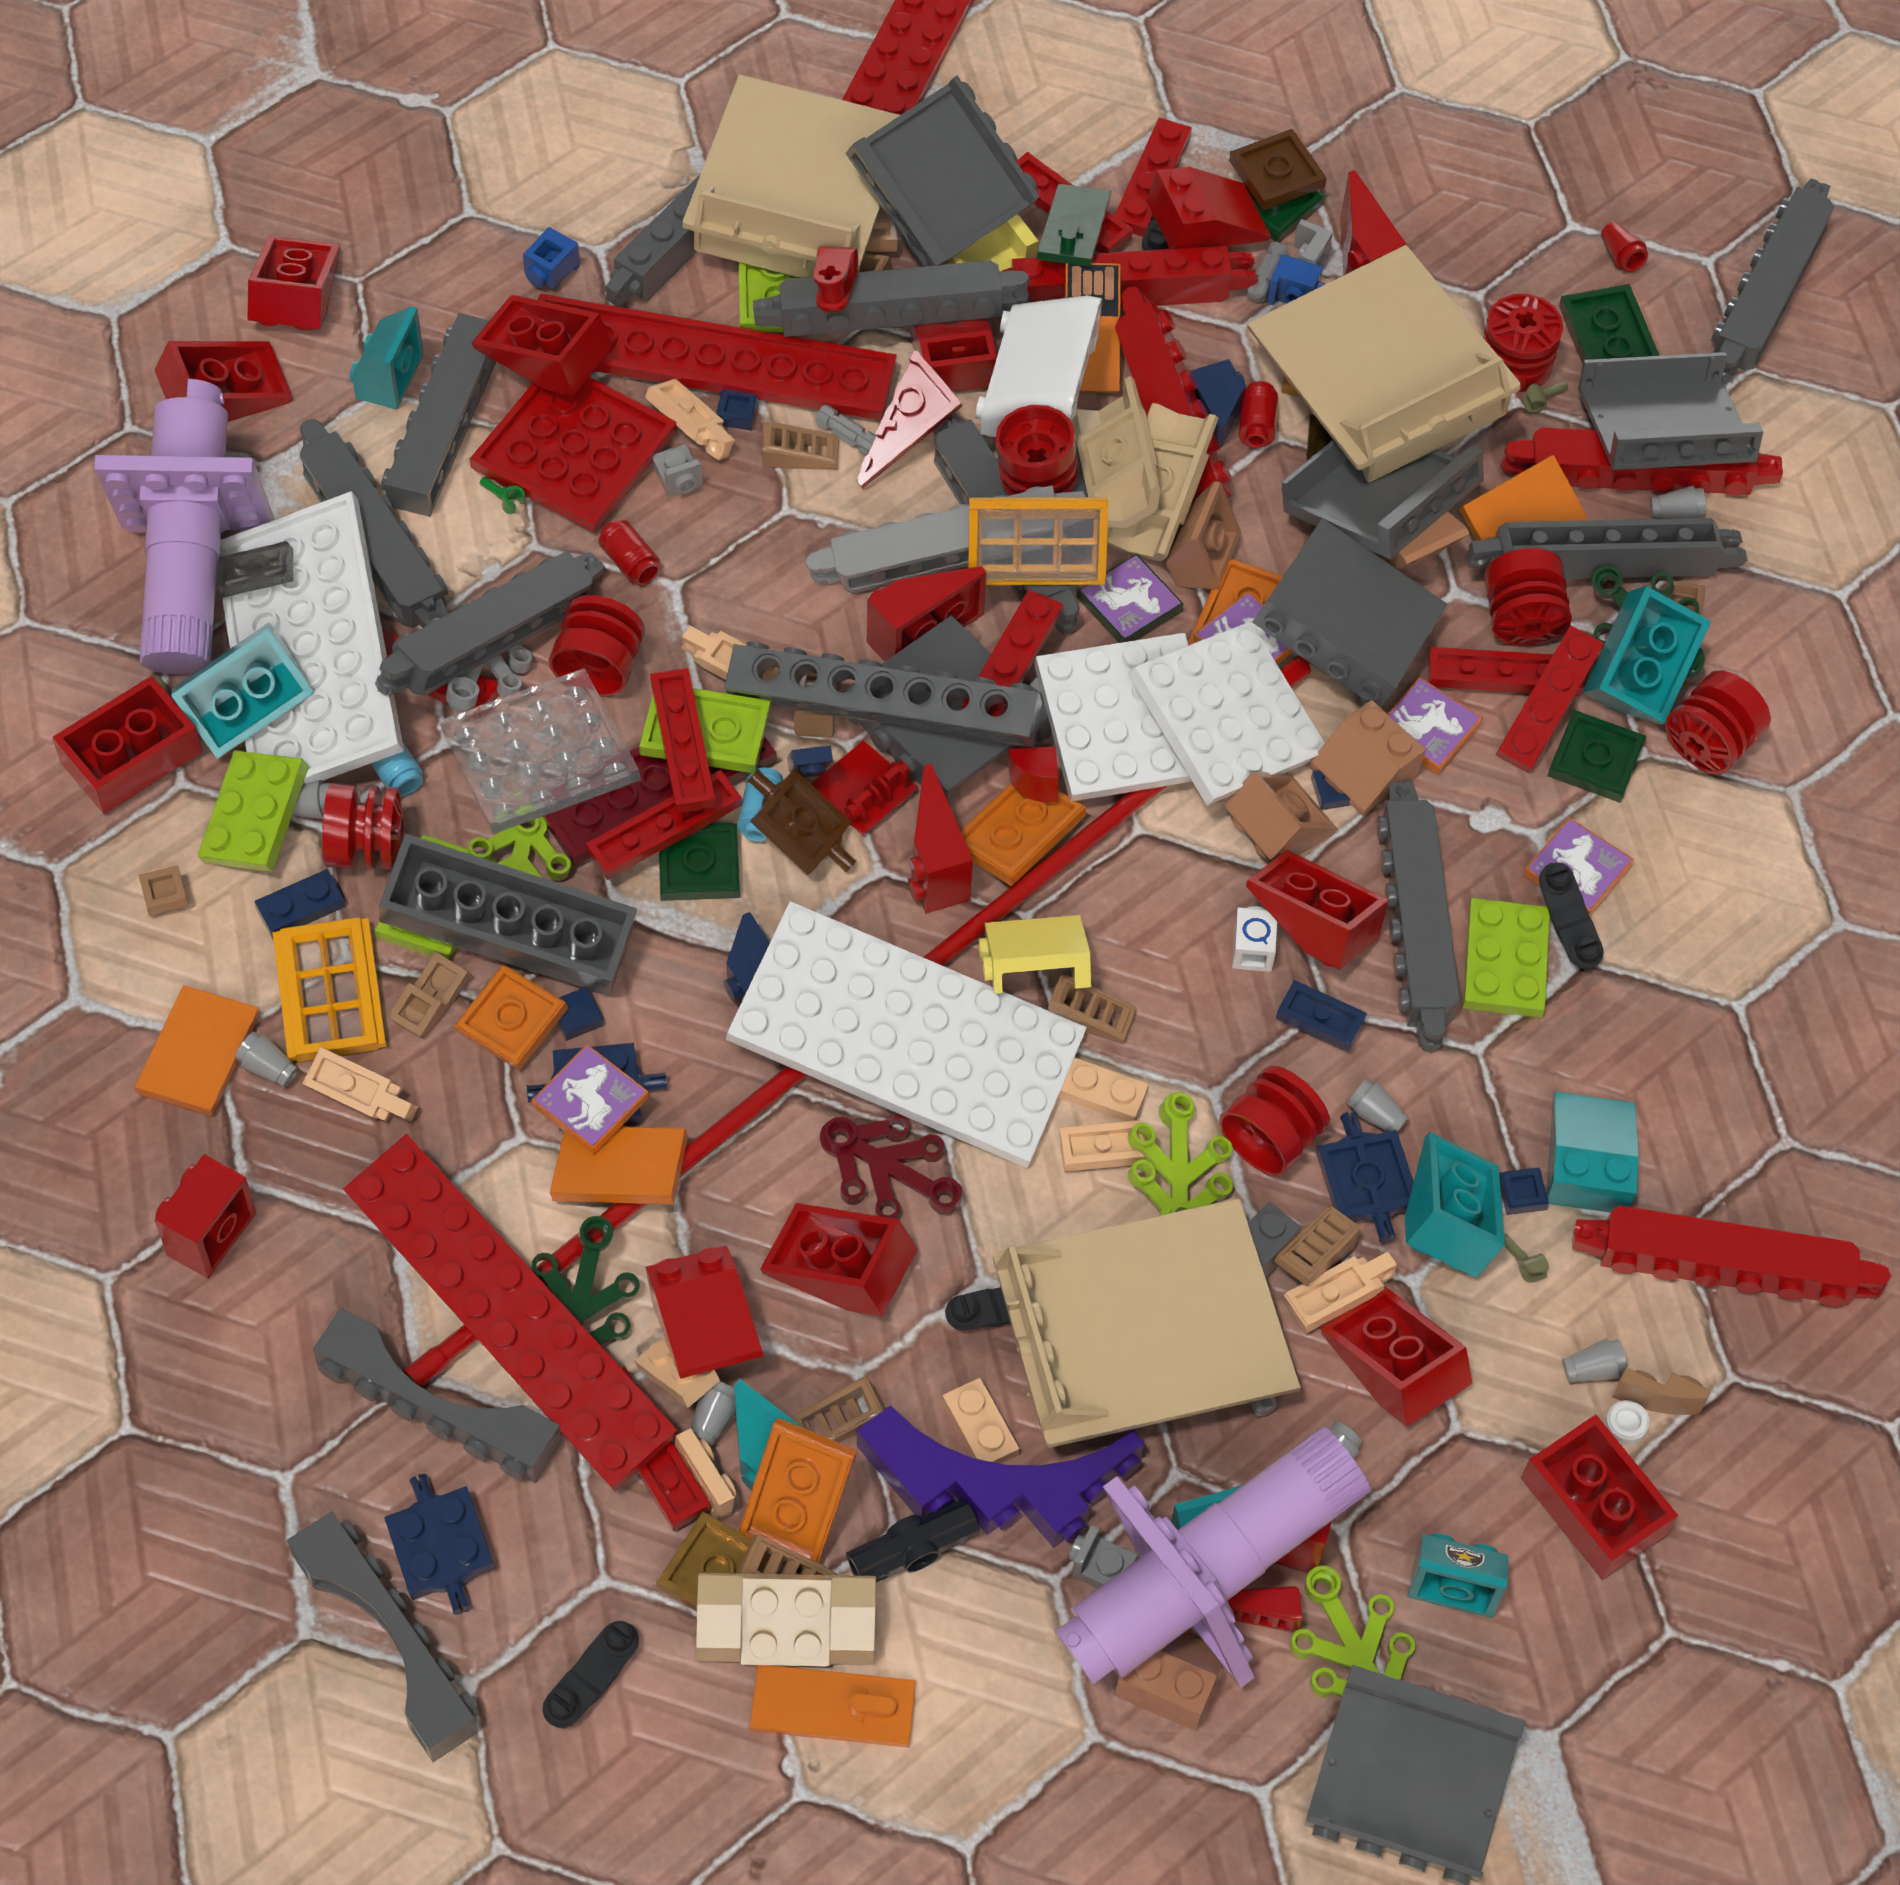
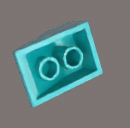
(1592, 1153)
(1455, 1207)

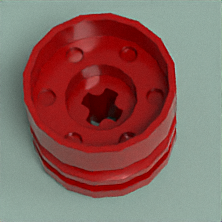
(1525, 335)
(1036, 450)
(1527, 597)
(600, 638)
(1718, 722)
(360, 826)
(1274, 1120)

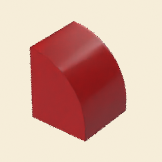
(1034, 773)

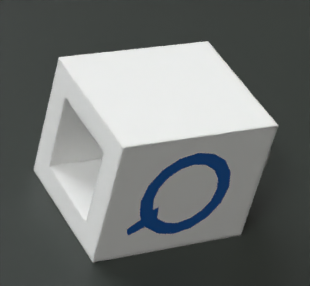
(1254, 939)

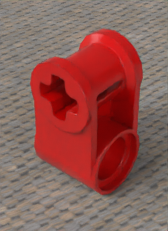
(835, 274)

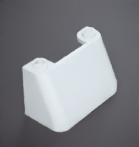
(1041, 358)

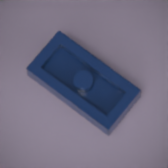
(810, 761)
(300, 902)
(1321, 1015)

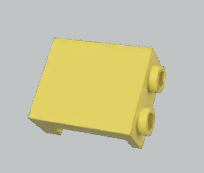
(1002, 245)
(1035, 946)

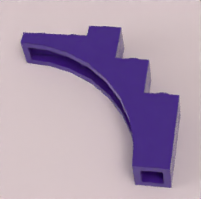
(1049, 1494)

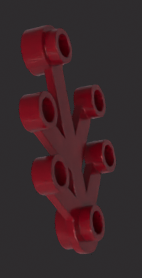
(886, 1162)

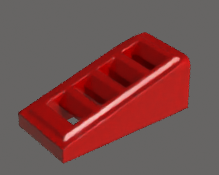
(1268, 1607)

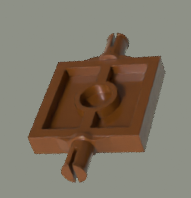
(801, 821)

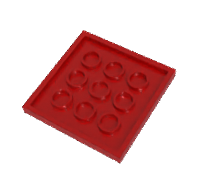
(574, 450)

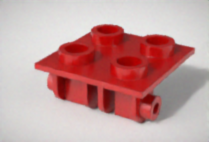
(865, 786)

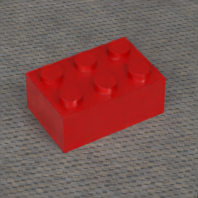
(127, 744)
(1599, 1496)

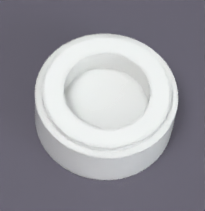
(1627, 1422)

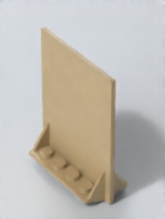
(783, 179)
(1387, 363)
(1144, 1322)

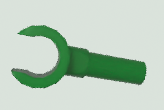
(505, 495)

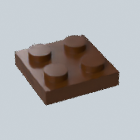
(1277, 169)

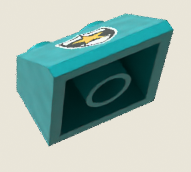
(1458, 1575)

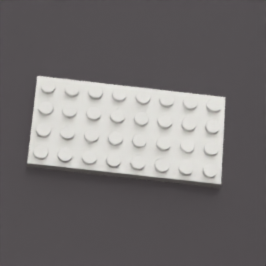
(332, 631)
(907, 1034)

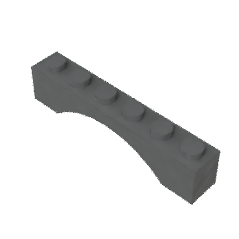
(509, 1436)
(335, 1566)

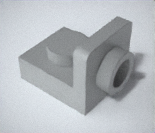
(1313, 242)
(678, 470)
(1098, 1559)

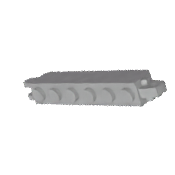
(903, 548)

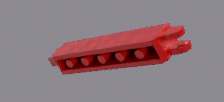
(1162, 274)
(1161, 374)
(1588, 467)
(1731, 1256)

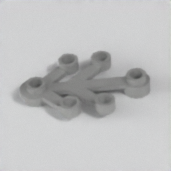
(463, 691)

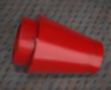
(1624, 247)

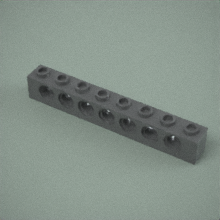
(1014, 727)

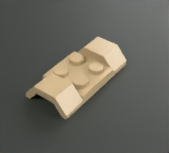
(1119, 457)
(1181, 458)
(785, 1619)

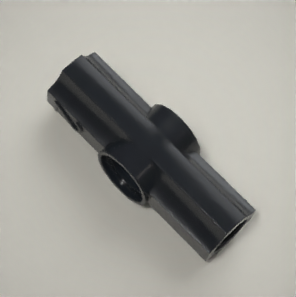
(914, 1542)

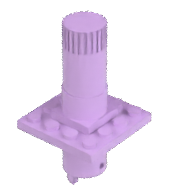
(183, 504)
(1194, 1570)

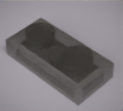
(254, 569)

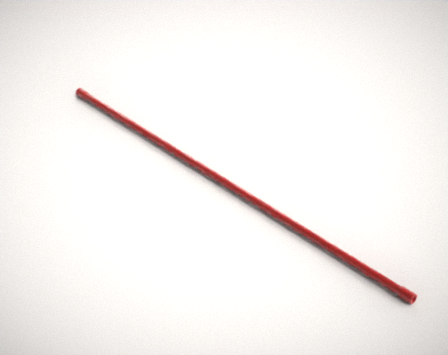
(439, 1357)

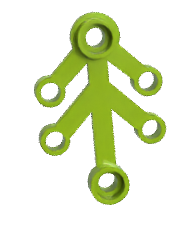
(523, 840)
(1177, 1169)
(1354, 1650)

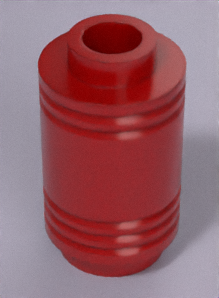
(1258, 414)
(629, 552)

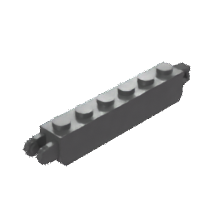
(654, 253)
(1774, 277)
(897, 299)
(973, 472)
(1630, 545)
(395, 564)
(487, 625)
(1420, 914)

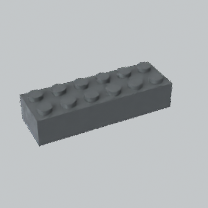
(507, 914)

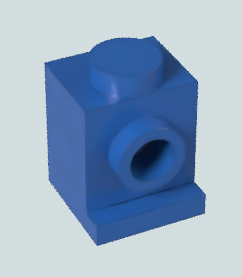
(550, 258)
(1293, 279)

